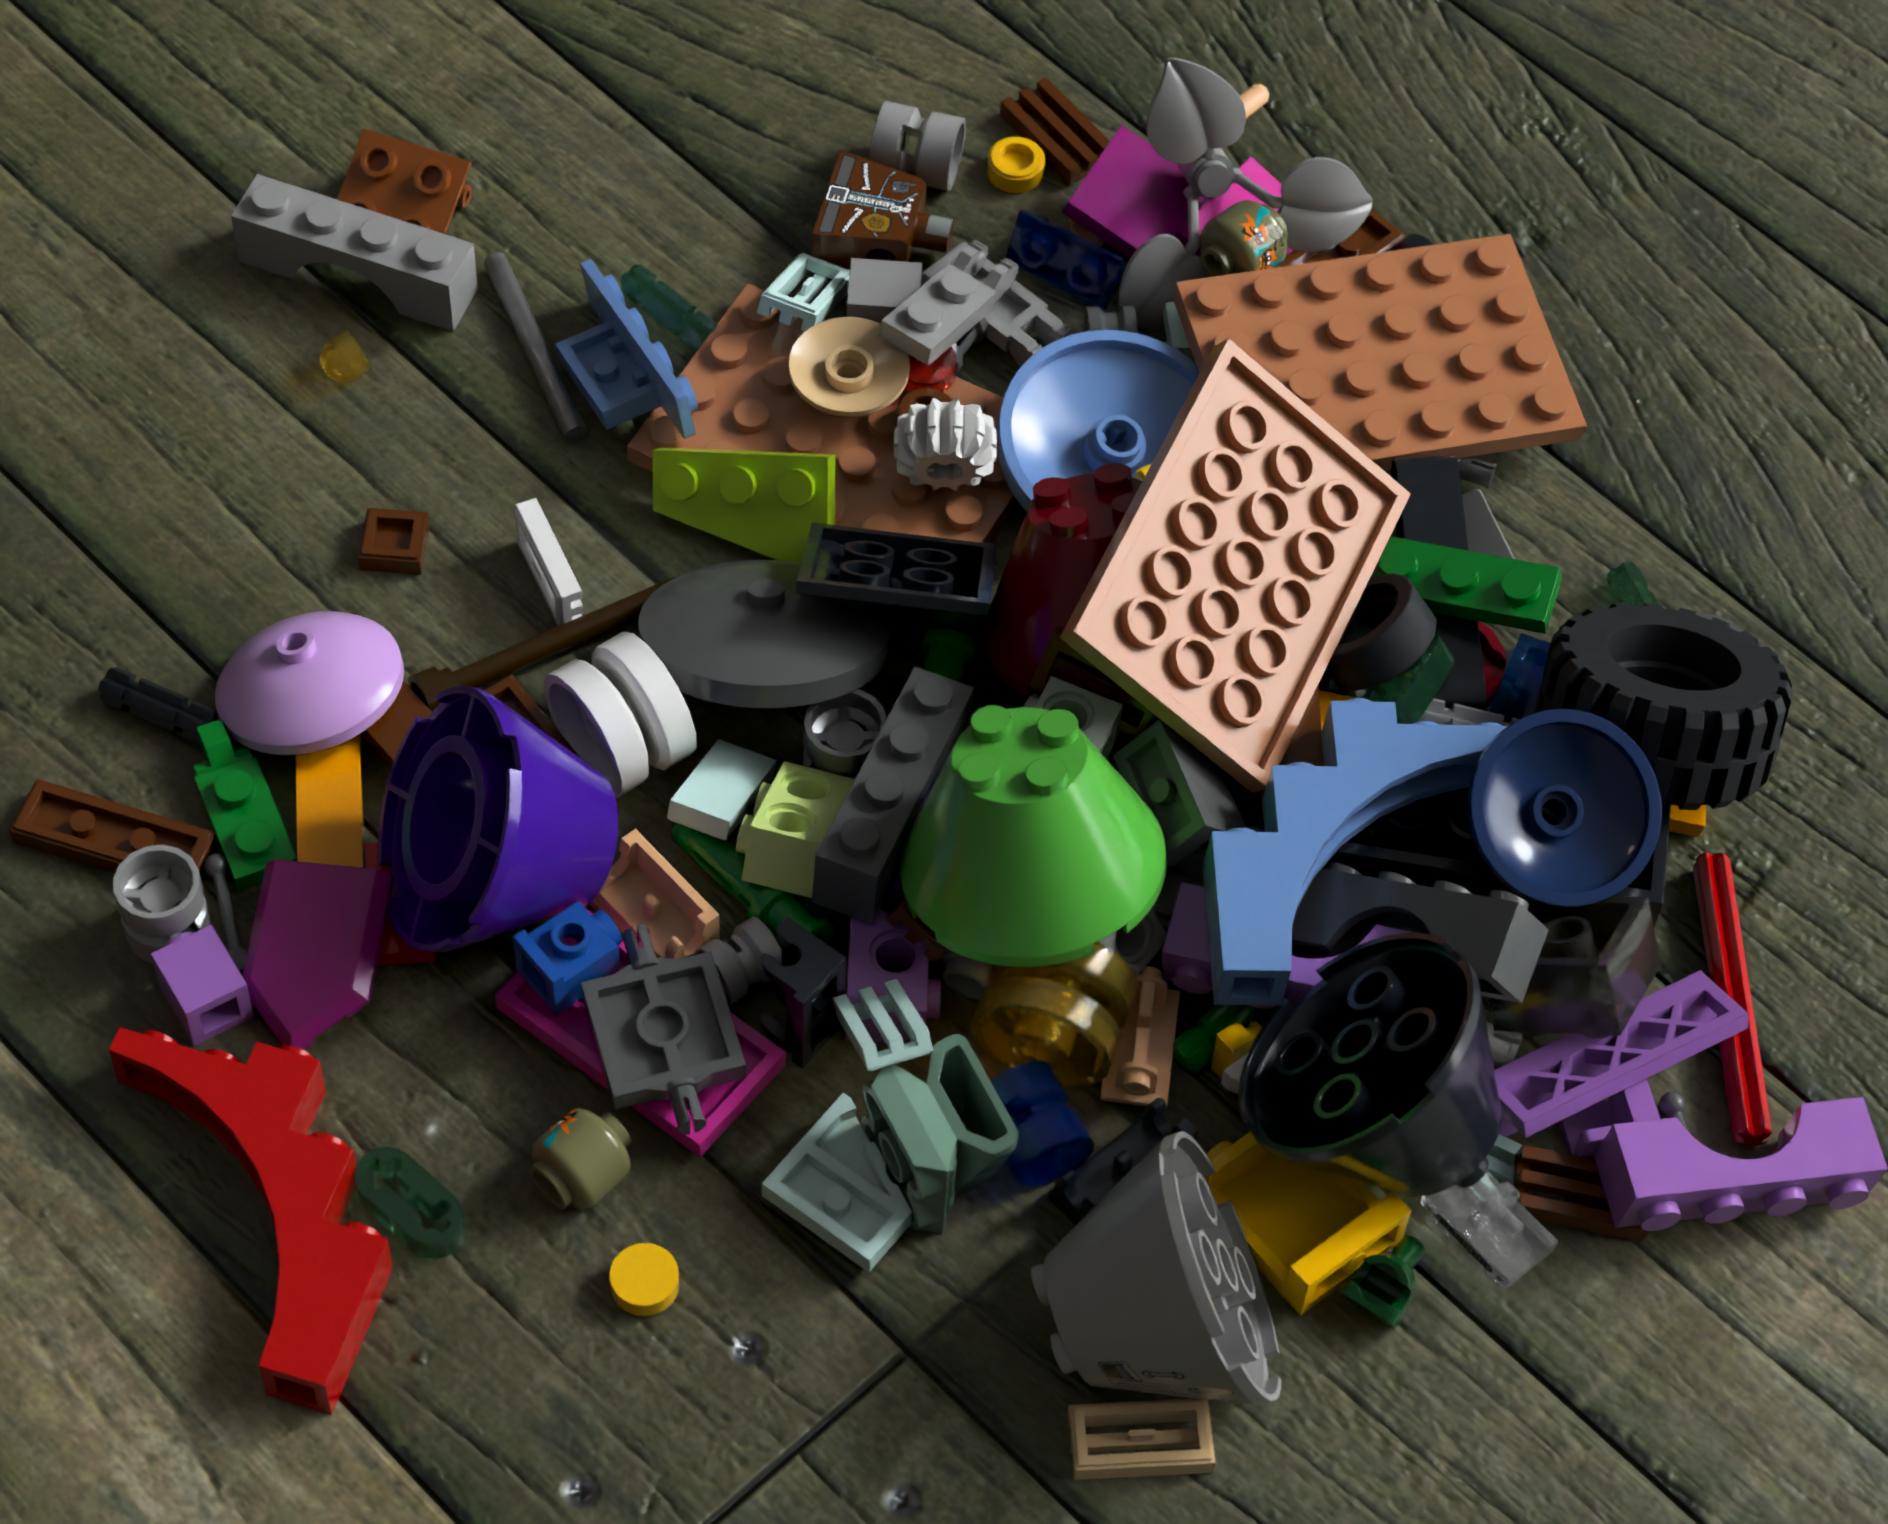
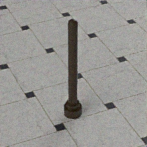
(432, 681)

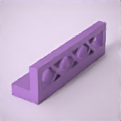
(1585, 1070)

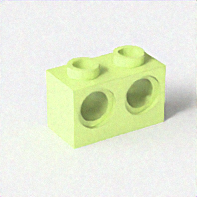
(789, 827)

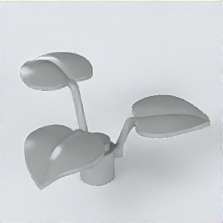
(1189, 125)

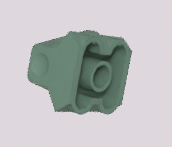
(938, 1132)

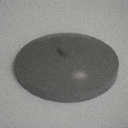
(754, 643)

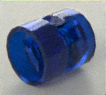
(1048, 1131)

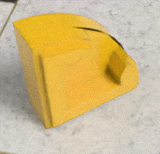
(1232, 1045)

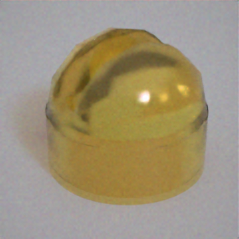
(343, 358)

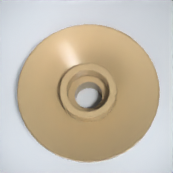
(847, 349)

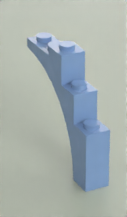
(1308, 814)

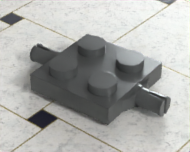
(663, 1030)

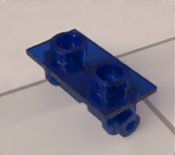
(1065, 259)

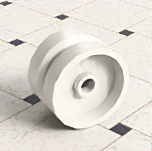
(621, 711)

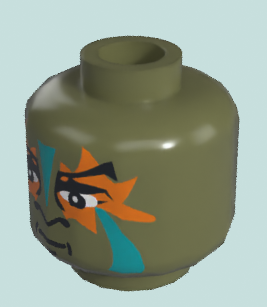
(1243, 239)
(580, 1159)

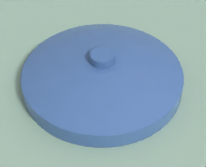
(1088, 406)

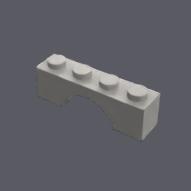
(417, 268)

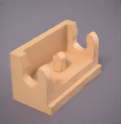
(652, 893)

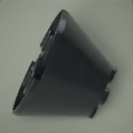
(1380, 1070)

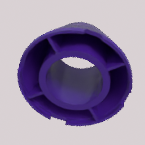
(489, 825)

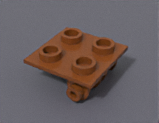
(406, 181)

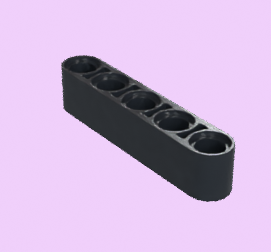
(1437, 517)

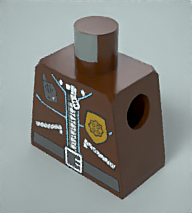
(876, 215)

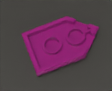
(315, 945)

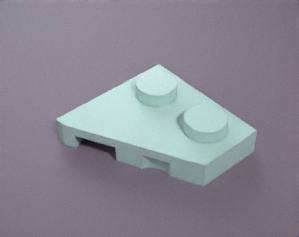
(841, 1188)

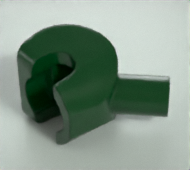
(1386, 1282)

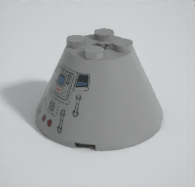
(1162, 1288)

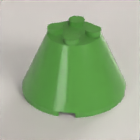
(1030, 844)

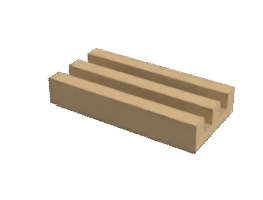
(1141, 1463)

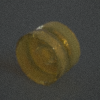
(1057, 1015)

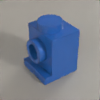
(567, 952)

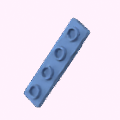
(619, 366)

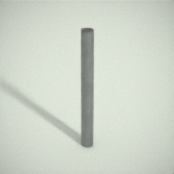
(535, 347)

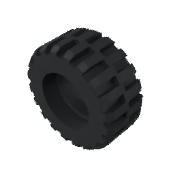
(1683, 688)

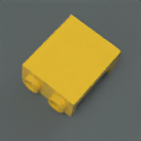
(1303, 1221)

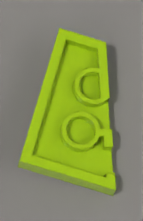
(747, 495)

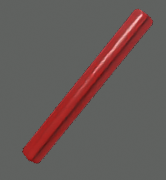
(1729, 972)

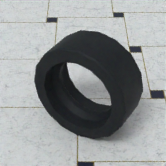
(1383, 634)

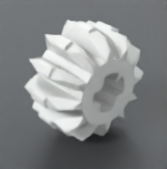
(945, 444)

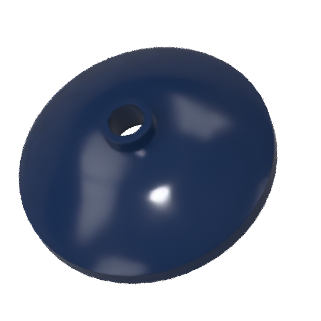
(1602, 798)

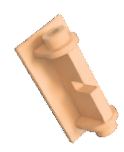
(1146, 1044)

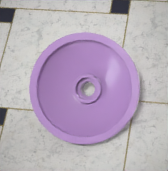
(309, 683)

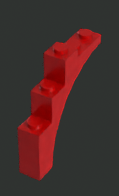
(263, 1117)

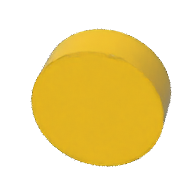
(1015, 165)
(644, 1279)

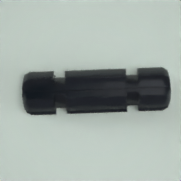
(155, 703)

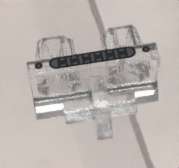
(1492, 1227)

